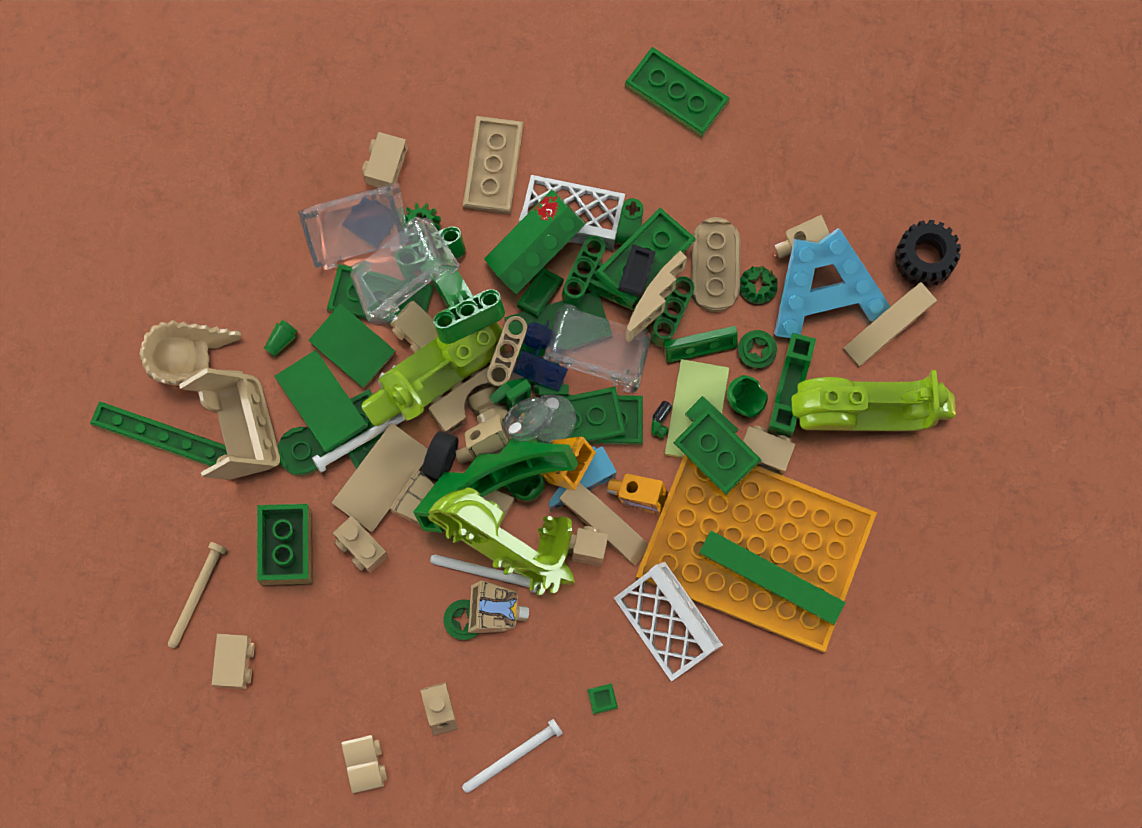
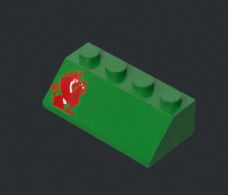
(534, 241)

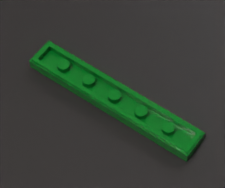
(157, 434)
(772, 578)

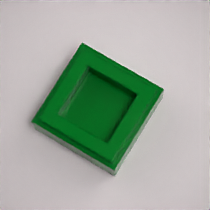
(602, 699)

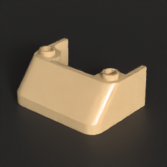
(242, 420)

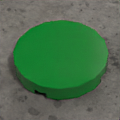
(297, 449)

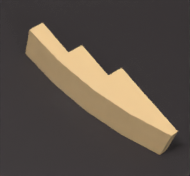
(653, 300)
(889, 324)
(598, 515)

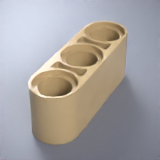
(515, 342)

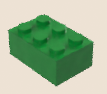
(284, 544)

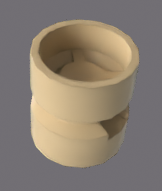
(483, 405)

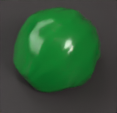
(746, 396)
(528, 488)

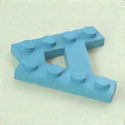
(800, 300)

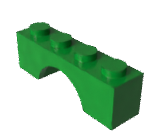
(793, 372)

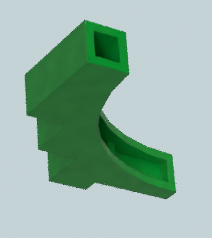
(494, 471)

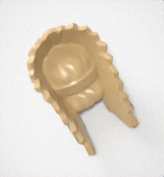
(180, 350)

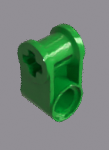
(629, 223)

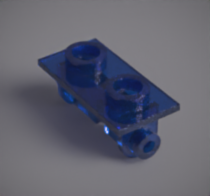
(537, 336)
(540, 370)

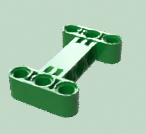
(590, 282)
(464, 312)

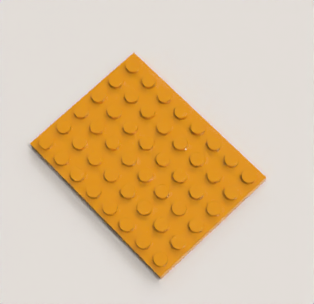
(773, 518)

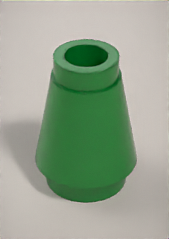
(280, 337)

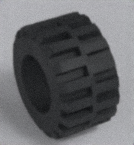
(937, 237)

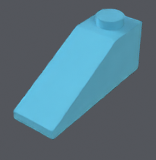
(597, 473)

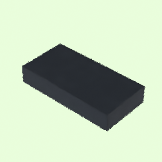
(636, 271)

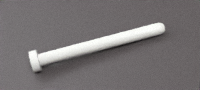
(366, 436)
(480, 570)
(512, 756)

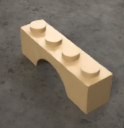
(450, 410)

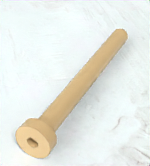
(196, 593)

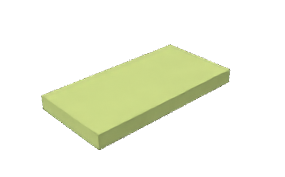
(693, 382)

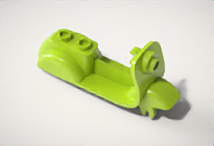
(430, 374)
(872, 406)
(478, 523)

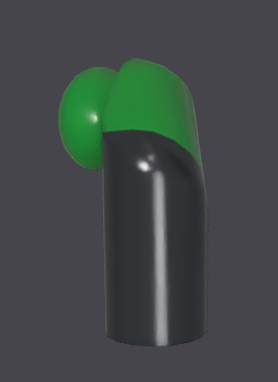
(658, 418)

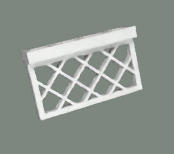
(588, 230)
(687, 613)

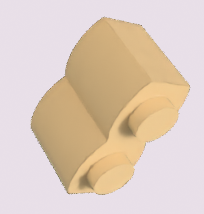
(363, 764)

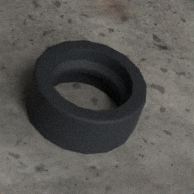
(440, 455)

